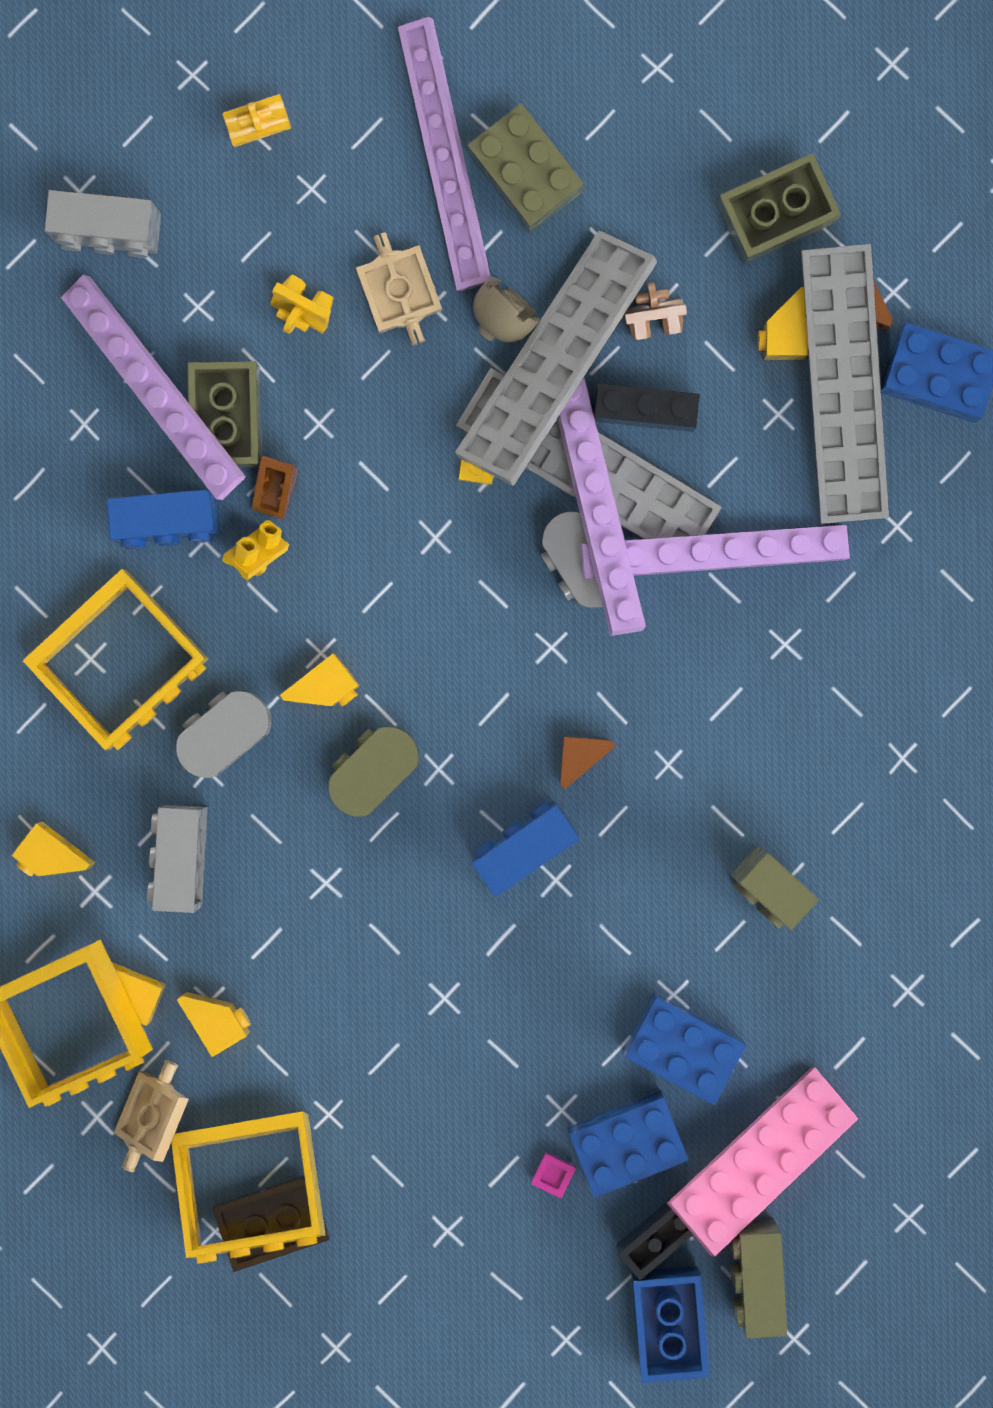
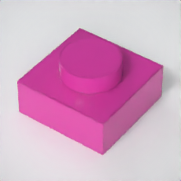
(553, 1174)

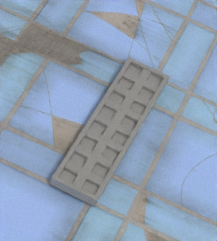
(556, 357)
(845, 383)
(645, 497)

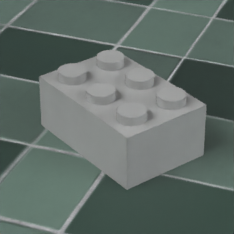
(103, 223)
(178, 858)

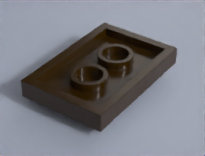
(263, 1213)

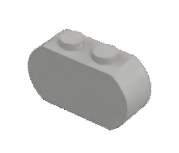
(562, 552)
(223, 733)

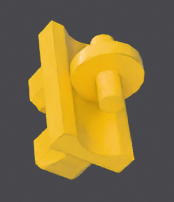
(256, 120)
(297, 309)
(257, 550)

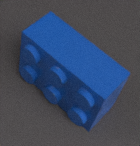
(939, 373)
(163, 518)
(524, 848)
(684, 1048)
(627, 1144)
(670, 1325)

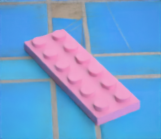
(762, 1161)

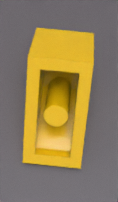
(785, 332)
(324, 685)
(49, 853)
(142, 992)
(215, 1021)

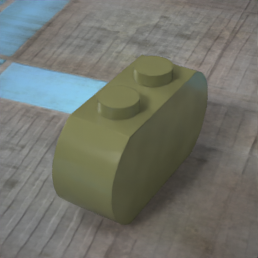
(372, 770)

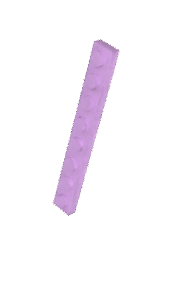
(444, 153)
(153, 387)
(599, 515)
(731, 550)

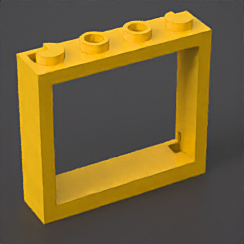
(76, 623)
(19, 1055)
(241, 1247)

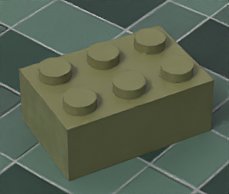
(525, 168)
(778, 208)
(230, 406)
(781, 895)
(759, 1280)

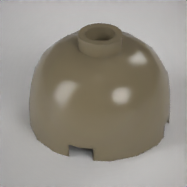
(502, 313)

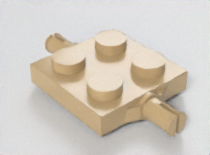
(399, 289)
(150, 1116)

